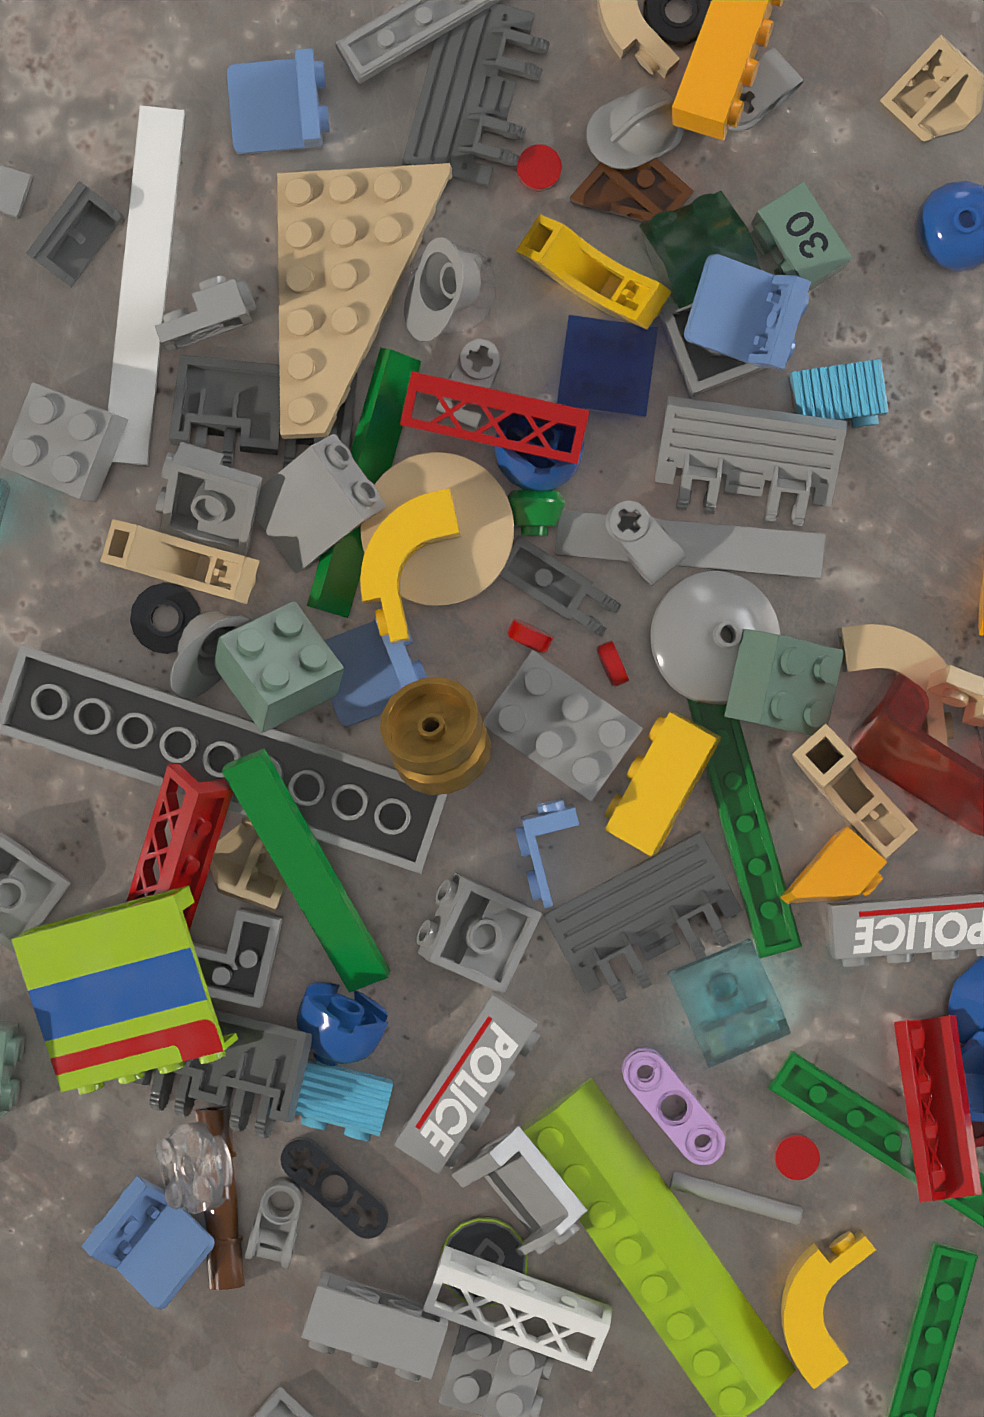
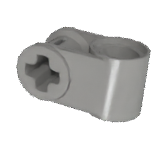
(771, 87)
(464, 373)
(650, 547)
(273, 1229)

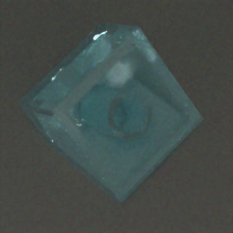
(729, 1003)

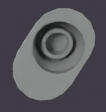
(634, 128)
(442, 285)
(194, 667)

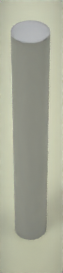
(736, 1198)

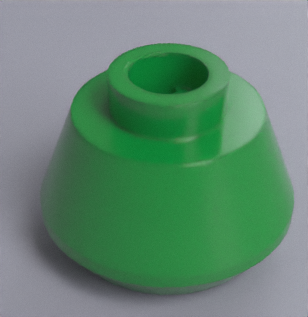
(536, 510)

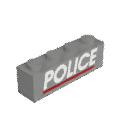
(906, 927)
(466, 1082)

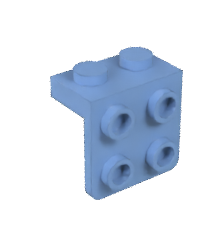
(277, 104)
(747, 312)
(371, 672)
(551, 817)
(150, 1242)

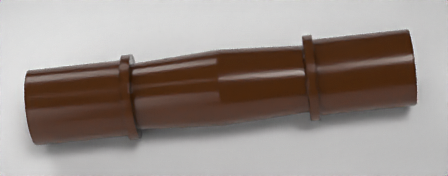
(226, 1257)

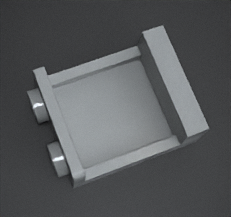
(316, 502)
(527, 1187)

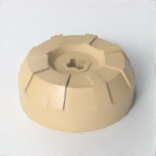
(460, 566)

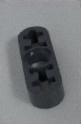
(333, 1206)

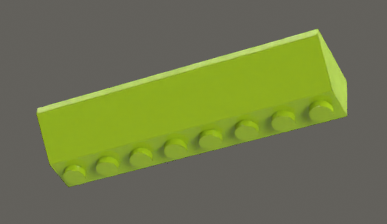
(660, 1254)

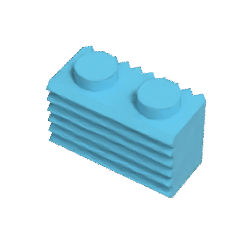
(841, 392)
(343, 1099)

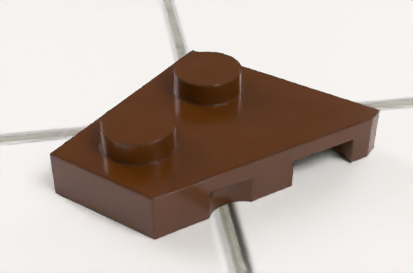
(633, 192)

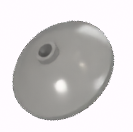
(689, 626)

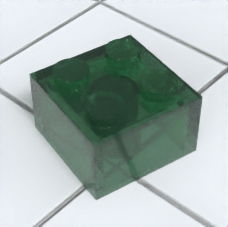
(685, 238)

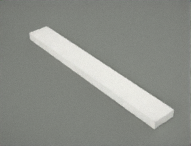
(145, 278)

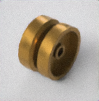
(435, 735)

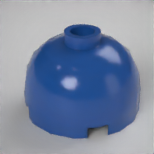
(952, 226)
(534, 471)
(340, 1026)

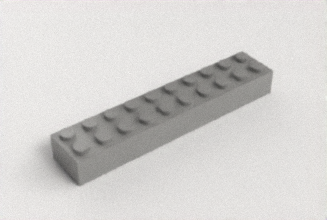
(146, 729)

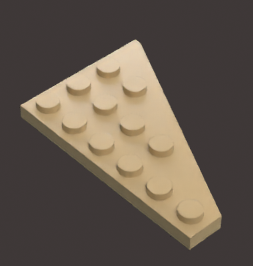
(339, 264)

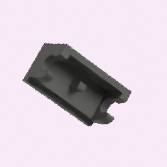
(75, 234)

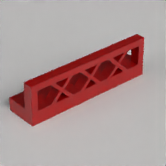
(499, 401)
(194, 837)
(937, 1108)

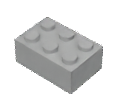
(562, 725)
(374, 1327)

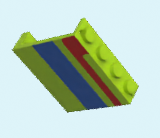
(120, 992)

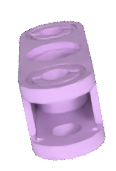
(687, 1125)

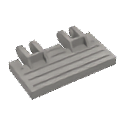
(749, 449)

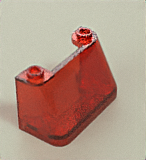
(895, 747)

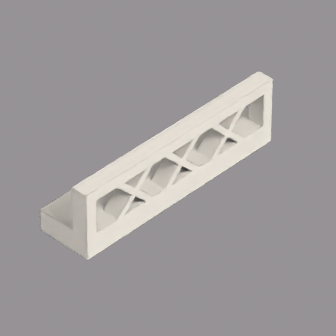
(522, 1293)

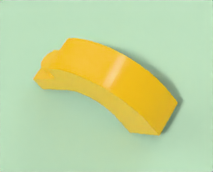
(592, 274)
(402, 533)
(803, 1305)

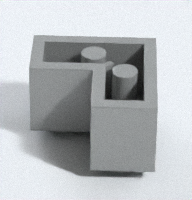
(245, 967)

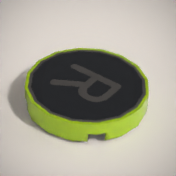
(489, 1240)

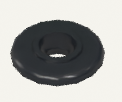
(672, 32)
(143, 611)

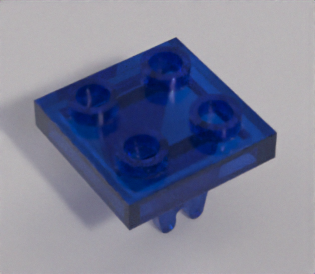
(607, 366)

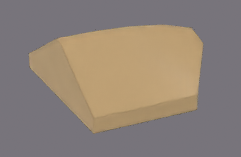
(937, 92)
(246, 870)

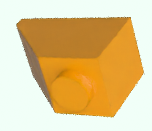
(838, 871)

